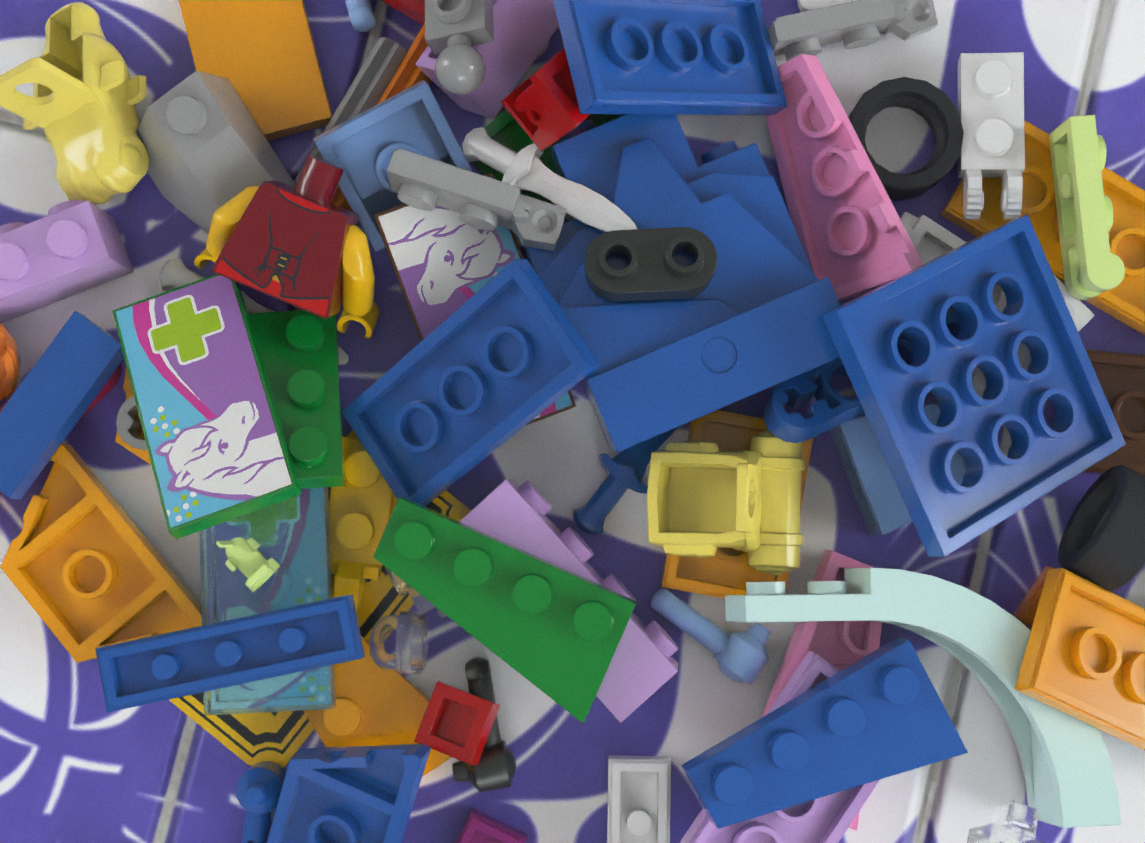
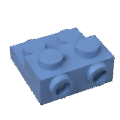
(367, 145)

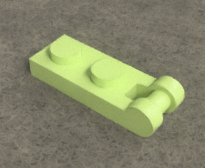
(1083, 209)

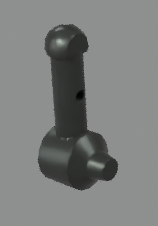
(497, 761)

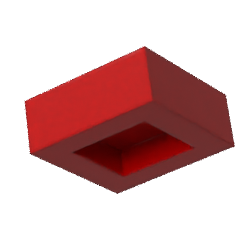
(457, 723)

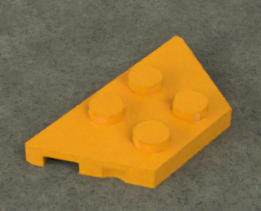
(92, 566)

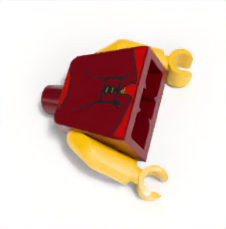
(297, 246)

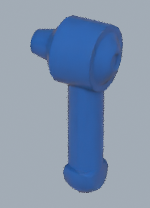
(259, 794)

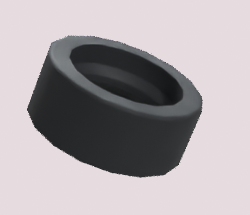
(939, 114)
(1107, 530)

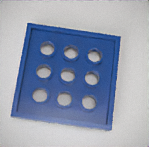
(895, 392)

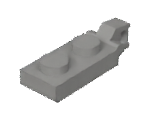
(852, 22)
(477, 198)

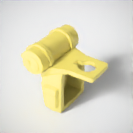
(728, 501)

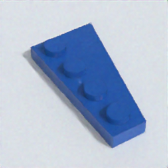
(832, 738)

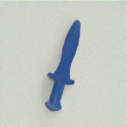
(624, 473)

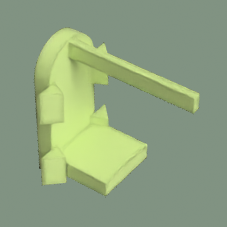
(244, 556)

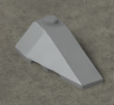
(206, 147)

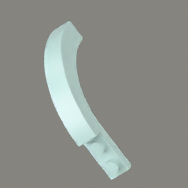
(1060, 756)

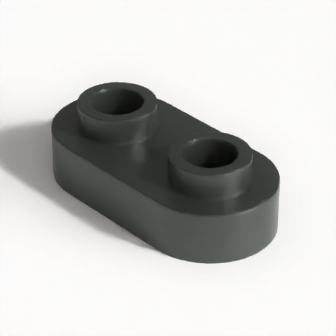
(651, 267)

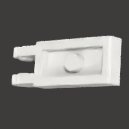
(993, 129)

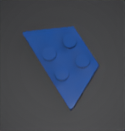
(349, 794)

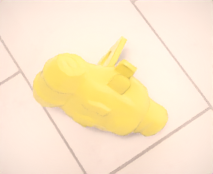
(83, 105)

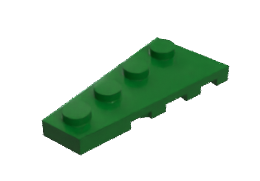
(519, 606)

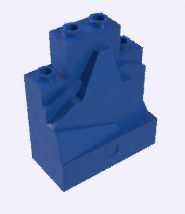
(702, 352)

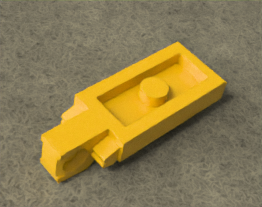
(357, 521)

